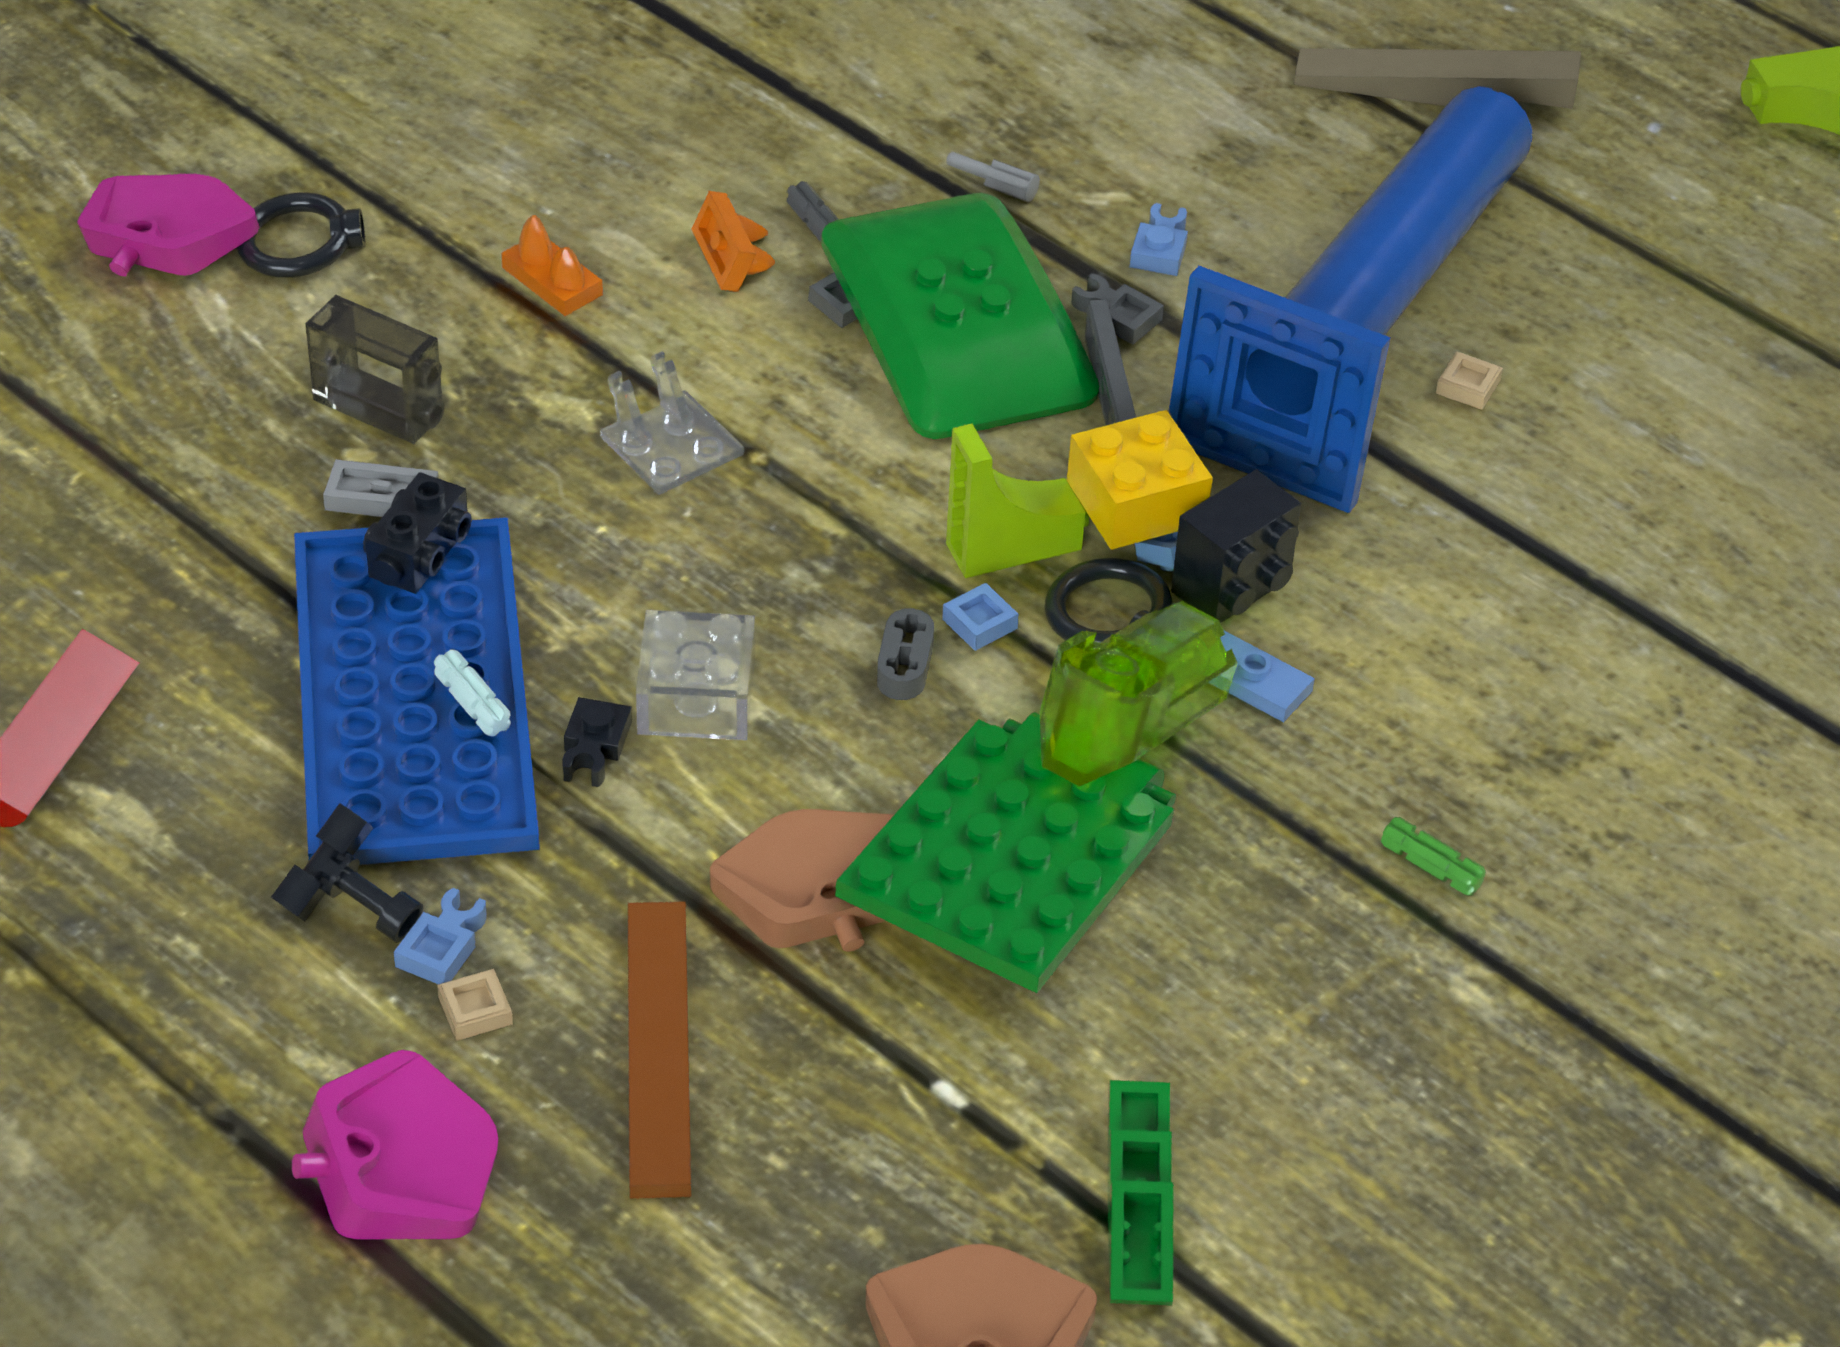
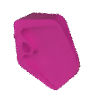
(165, 222)
(398, 1151)

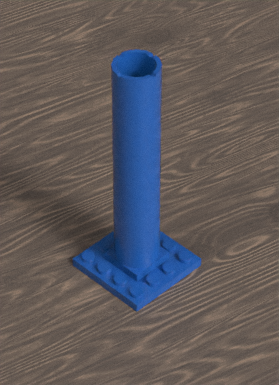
(1301, 374)

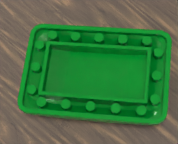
(960, 314)

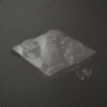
(671, 440)

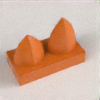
(728, 241)
(551, 270)

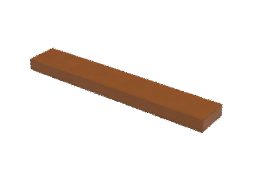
(658, 1051)

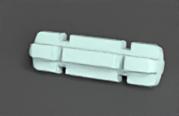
(472, 692)

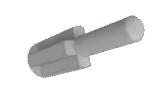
(999, 176)

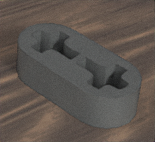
(914, 654)

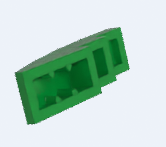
(1140, 1193)

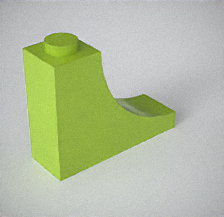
(1795, 88)
(1004, 519)

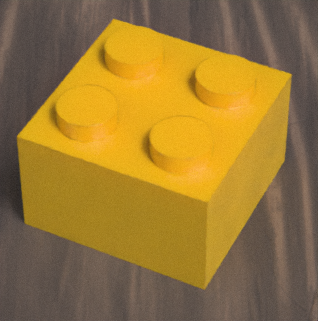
(1136, 477)

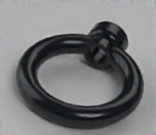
(346, 232)
(1097, 570)

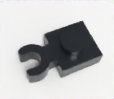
(594, 734)

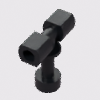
(335, 871)

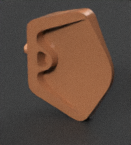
(787, 875)
(979, 1300)

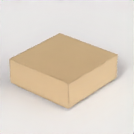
(1469, 380)
(475, 1004)

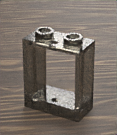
(347, 328)

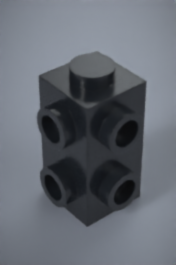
(417, 532)

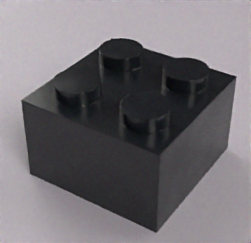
(1236, 546)

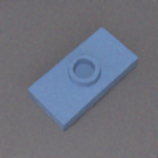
(1266, 680)

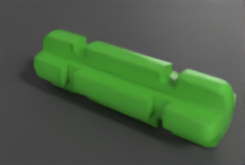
(1433, 856)

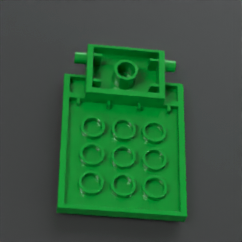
(1007, 853)

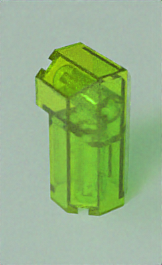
(1131, 690)

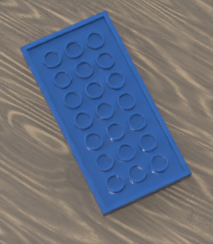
(385, 726)

